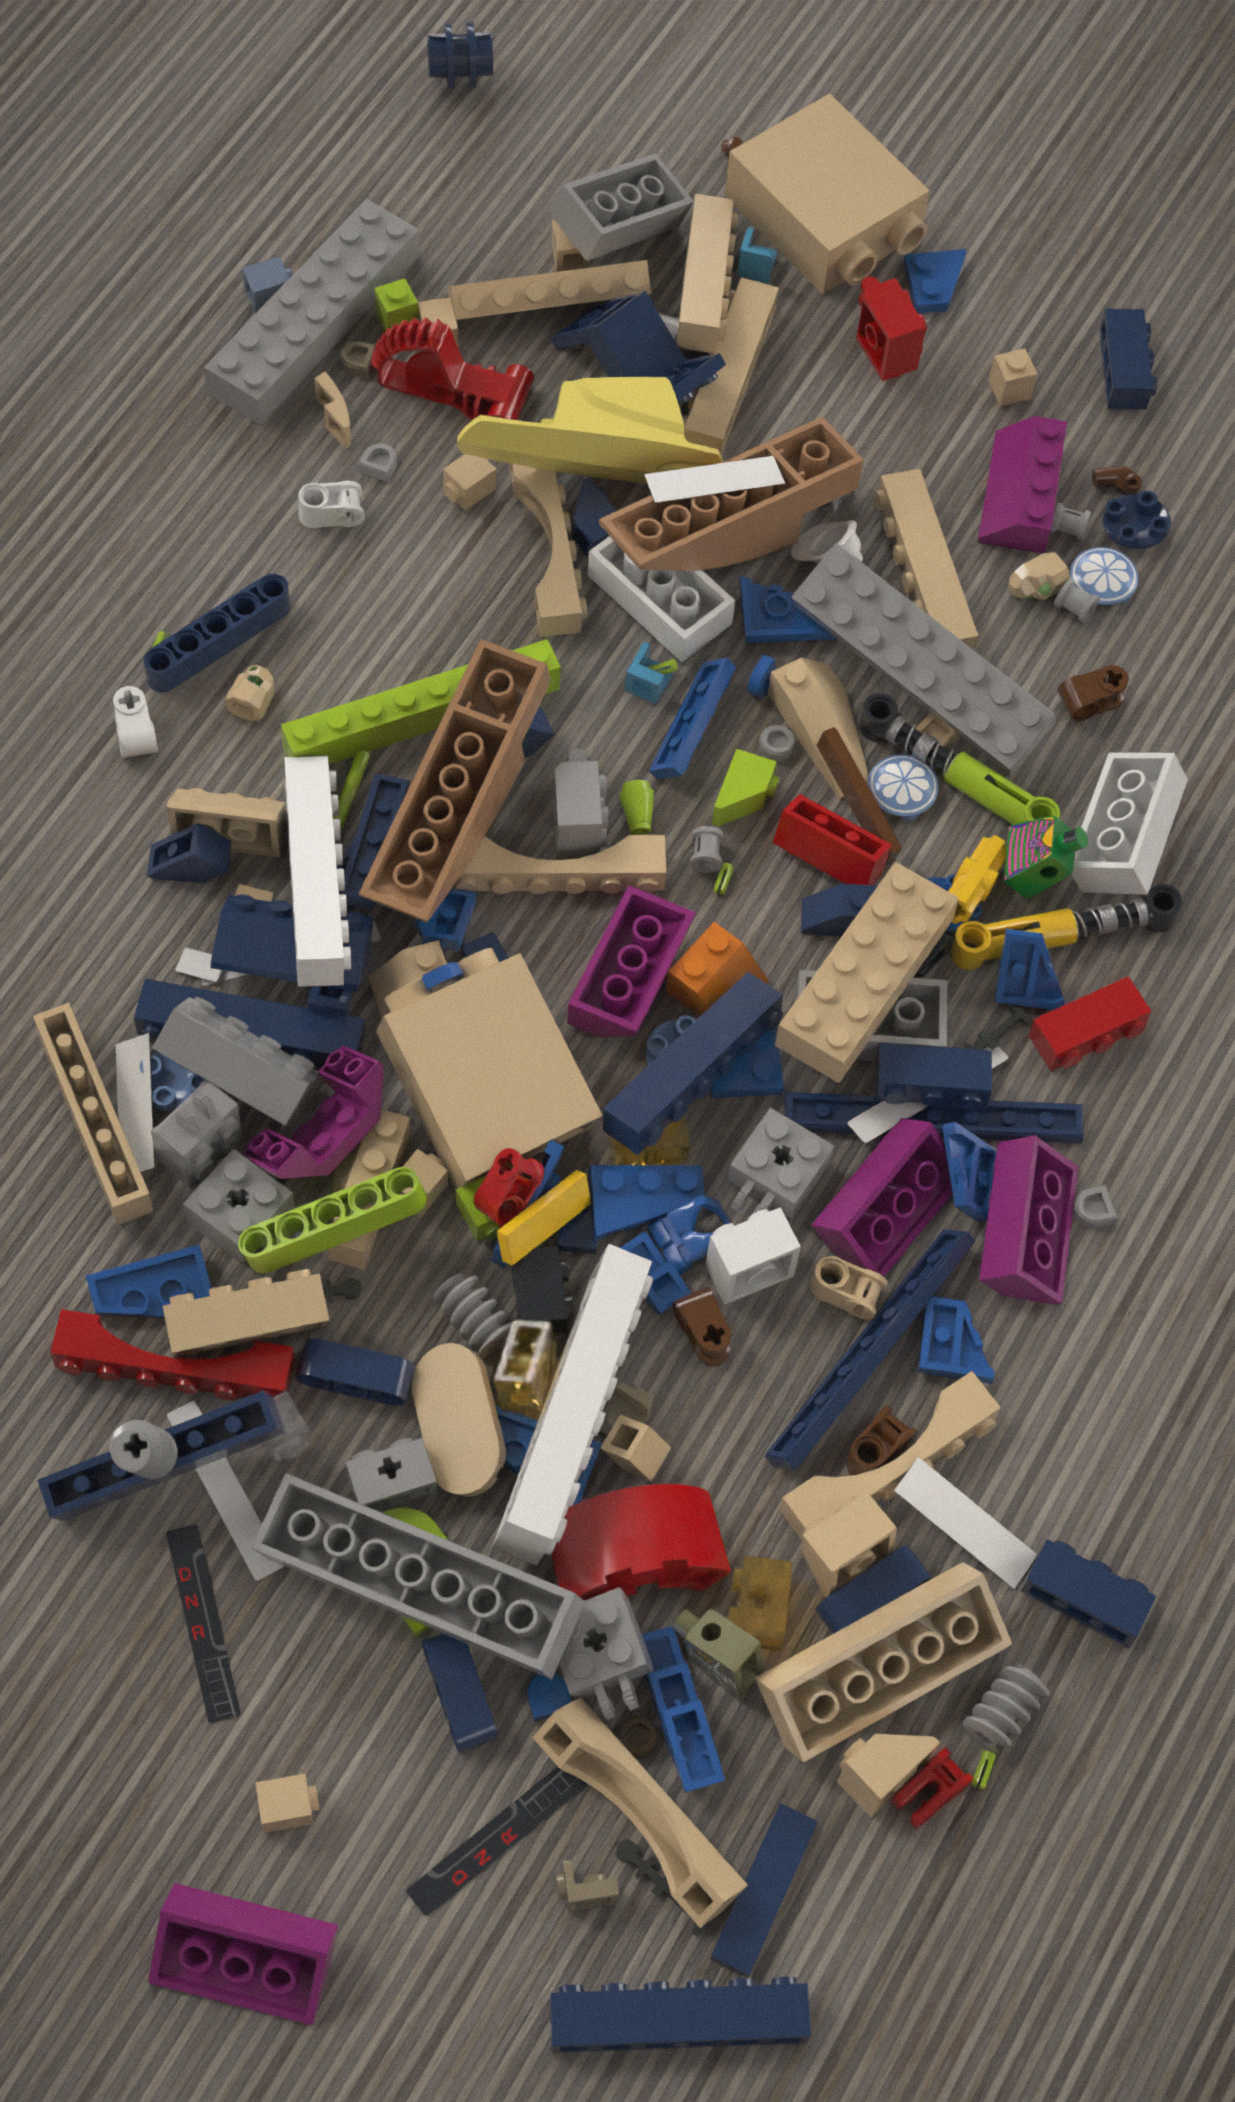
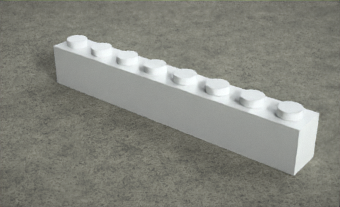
(315, 873)

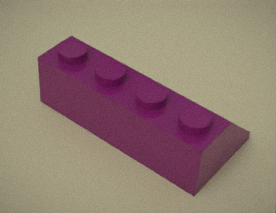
(1023, 484)
(628, 965)
(888, 1198)
(1029, 1221)
(242, 1953)

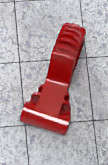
(444, 376)

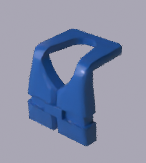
(677, 1234)

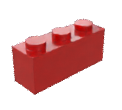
(831, 842)
(1090, 1024)

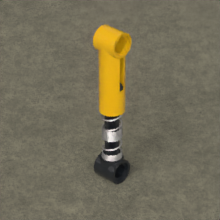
(1064, 926)

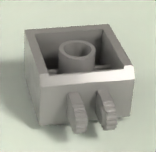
(579, 807)
(198, 1134)
(786, 1185)
(219, 1201)
(620, 1660)

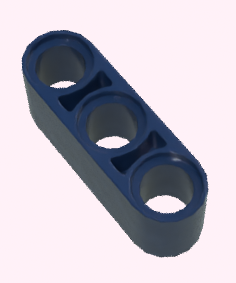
(355, 1372)
(873, 1589)
(459, 1691)

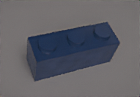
(1127, 359)
(933, 1075)
(1089, 1592)

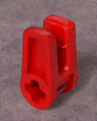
(940, 1774)

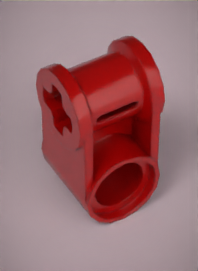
(505, 1188)

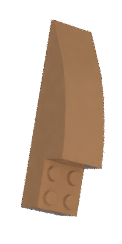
(740, 523)
(459, 782)

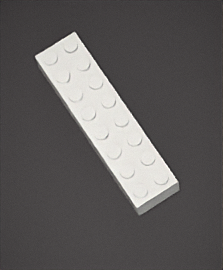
(574, 1407)

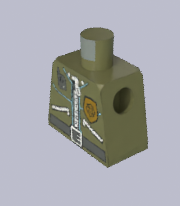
(721, 1650)

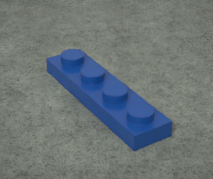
(692, 719)

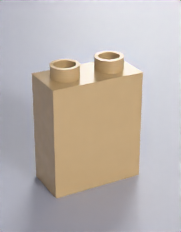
(827, 194)
(485, 1066)

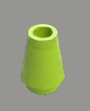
(637, 805)

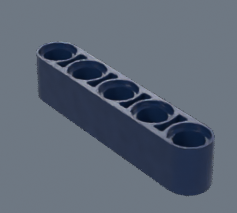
(207, 645)

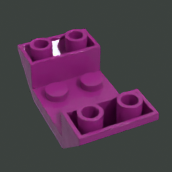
(335, 1126)

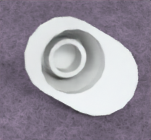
(820, 539)

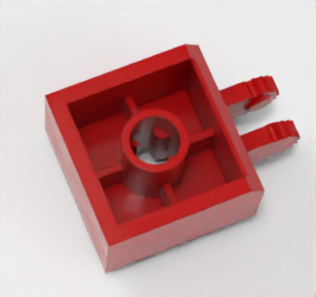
(889, 328)

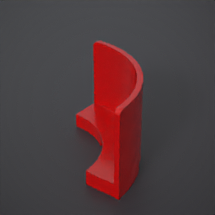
(641, 1539)

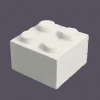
(752, 1254)

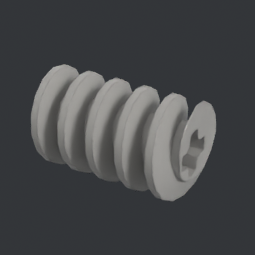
(471, 1314)
(143, 1449)
(1004, 1706)

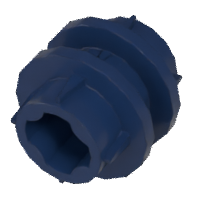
(460, 55)

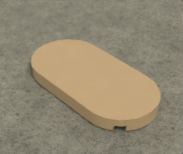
(458, 1419)

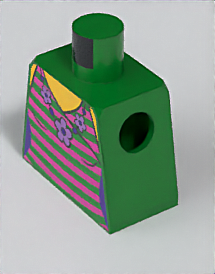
(1041, 854)

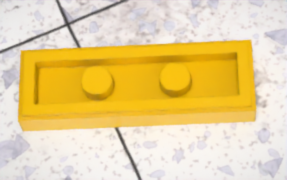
(544, 1217)

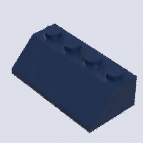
(260, 941)

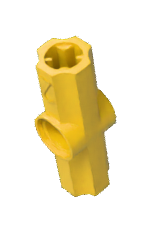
(977, 876)

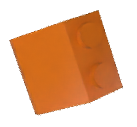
(710, 969)

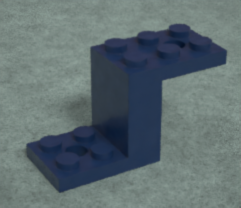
(636, 343)

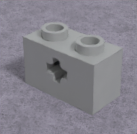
(406, 1460)

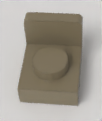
(628, 1401)
(591, 1893)

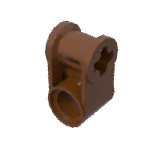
(1092, 694)
(702, 1321)
(882, 1439)

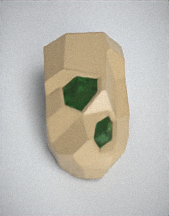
(1039, 577)
(251, 693)

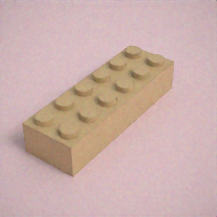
(866, 972)
(883, 1661)

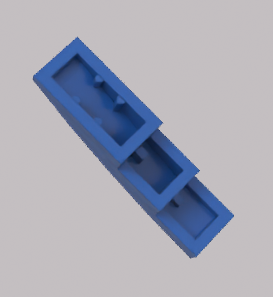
(681, 1713)

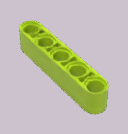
(313, 1220)

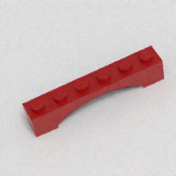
(86, 1346)

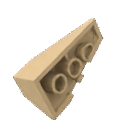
(813, 702)

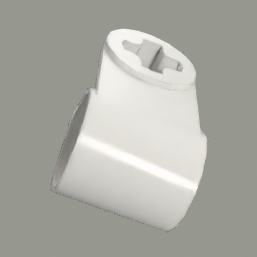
(327, 504)
(133, 723)

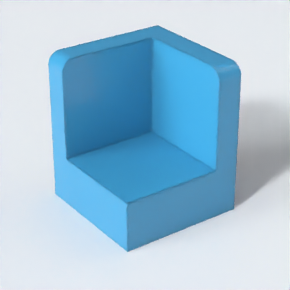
(754, 260)
(644, 681)

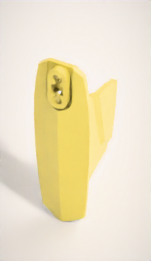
(598, 430)

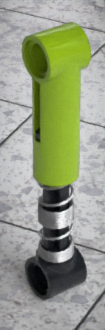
(958, 770)

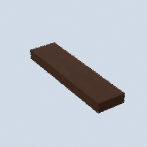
(856, 789)

